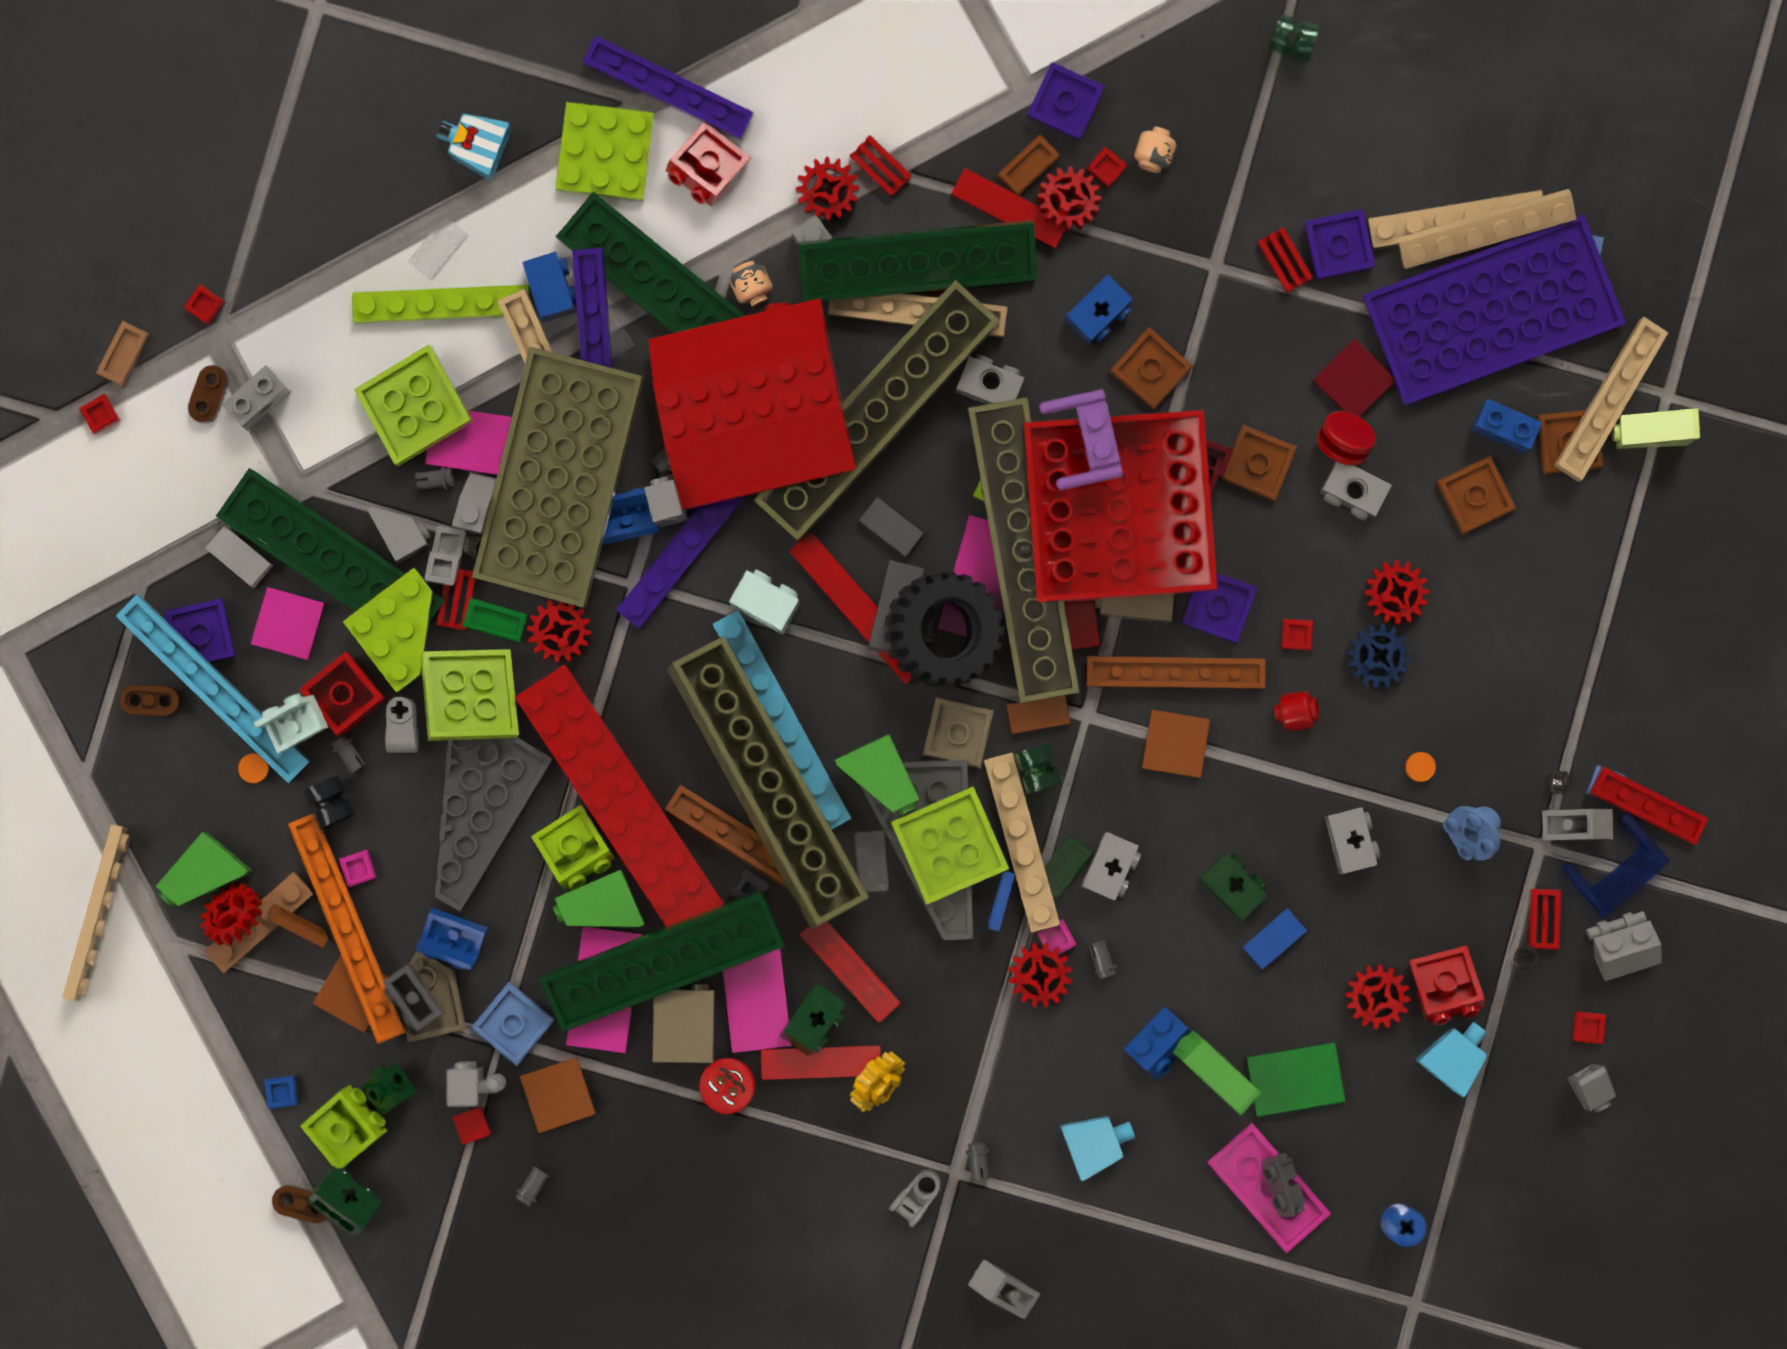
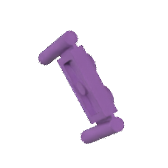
(1096, 434)

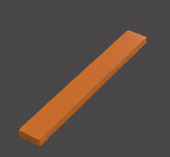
(346, 928)

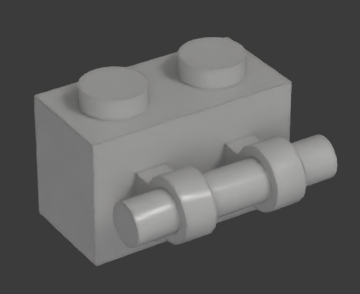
(1625, 945)
(467, 1084)

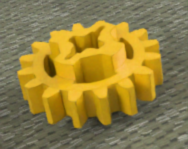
(877, 1081)

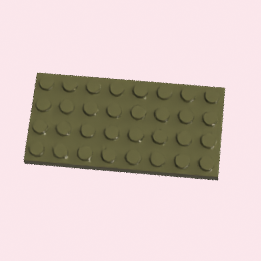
(558, 477)

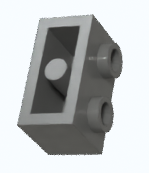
(413, 997)

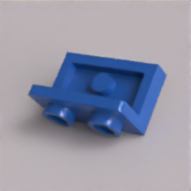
(629, 517)
(451, 939)
(1156, 1043)

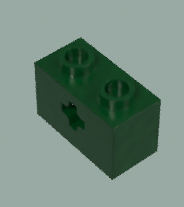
(1241, 902)
(798, 1029)
(329, 1196)

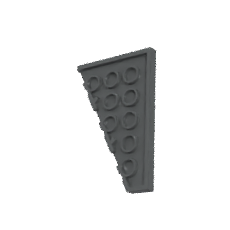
(933, 783)
(481, 801)

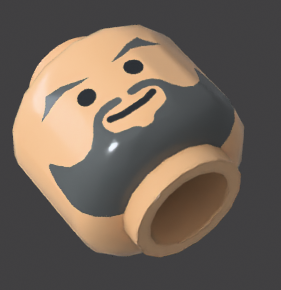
(1155, 150)
(751, 283)

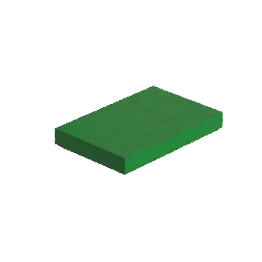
(1296, 1079)

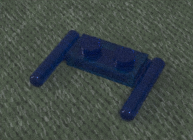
(1624, 878)

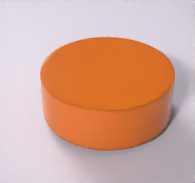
(1420, 767)
(253, 768)

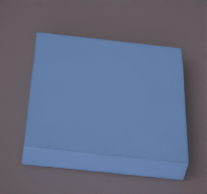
(513, 1023)

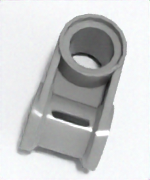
(401, 733)
(915, 1198)

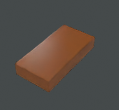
(1028, 165)
(1038, 714)
(298, 925)

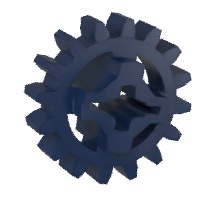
(1388, 666)

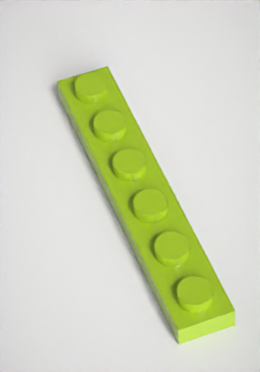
(430, 303)

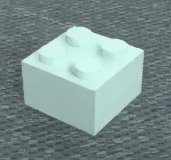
(764, 601)

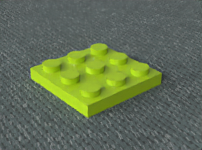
(605, 151)
(413, 405)
(469, 694)
(950, 845)

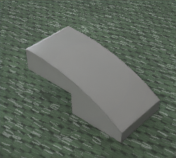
(239, 556)
(445, 556)

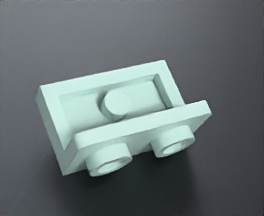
(293, 722)

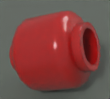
(1297, 711)

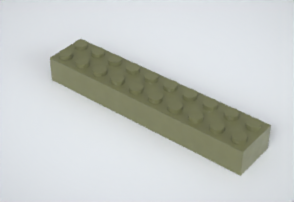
(890, 401)
(1035, 629)
(767, 783)

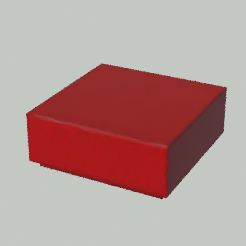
(1106, 167)
(204, 304)
(99, 414)
(1297, 634)
(1588, 1027)
(472, 1125)

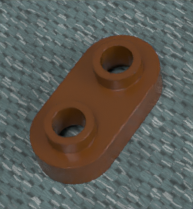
(210, 394)
(150, 700)
(300, 1208)

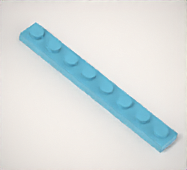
(208, 684)
(782, 717)

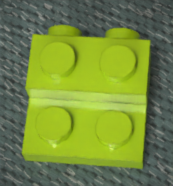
(573, 848)
(344, 1127)

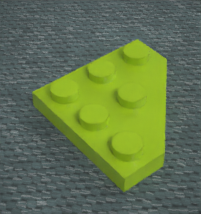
(395, 628)

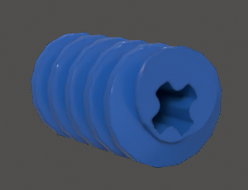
(1414, 1220)

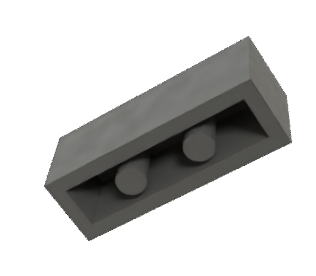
(896, 578)

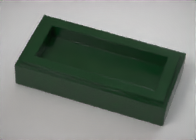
(1066, 864)

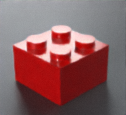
(344, 694)

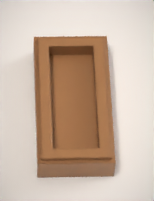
(123, 353)

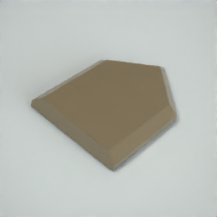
(444, 987)

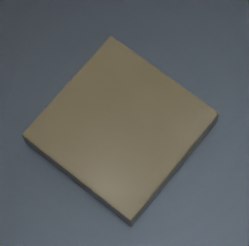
(958, 732)

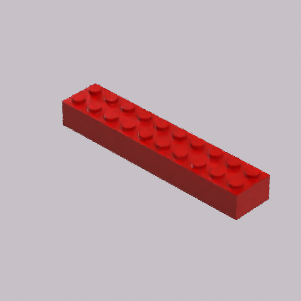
(618, 797)

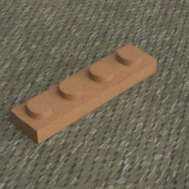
(288, 894)

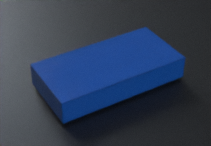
(1000, 900)
(1274, 938)

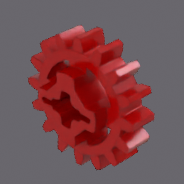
(839, 183)
(1080, 203)
(1401, 605)
(563, 643)
(231, 914)
(1054, 972)
(1384, 984)

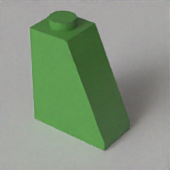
(881, 774)
(201, 871)
(600, 903)
(1216, 1072)

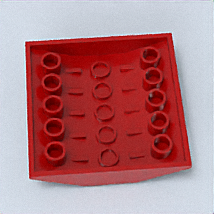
(750, 404)
(1128, 532)

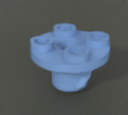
(1474, 831)

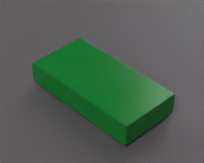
(494, 620)

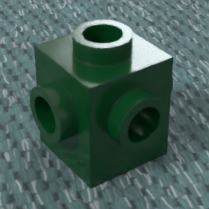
(388, 1088)

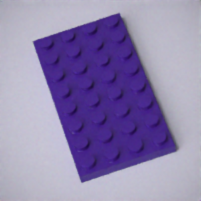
(1493, 310)

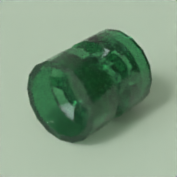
(1304, 39)
(1038, 768)

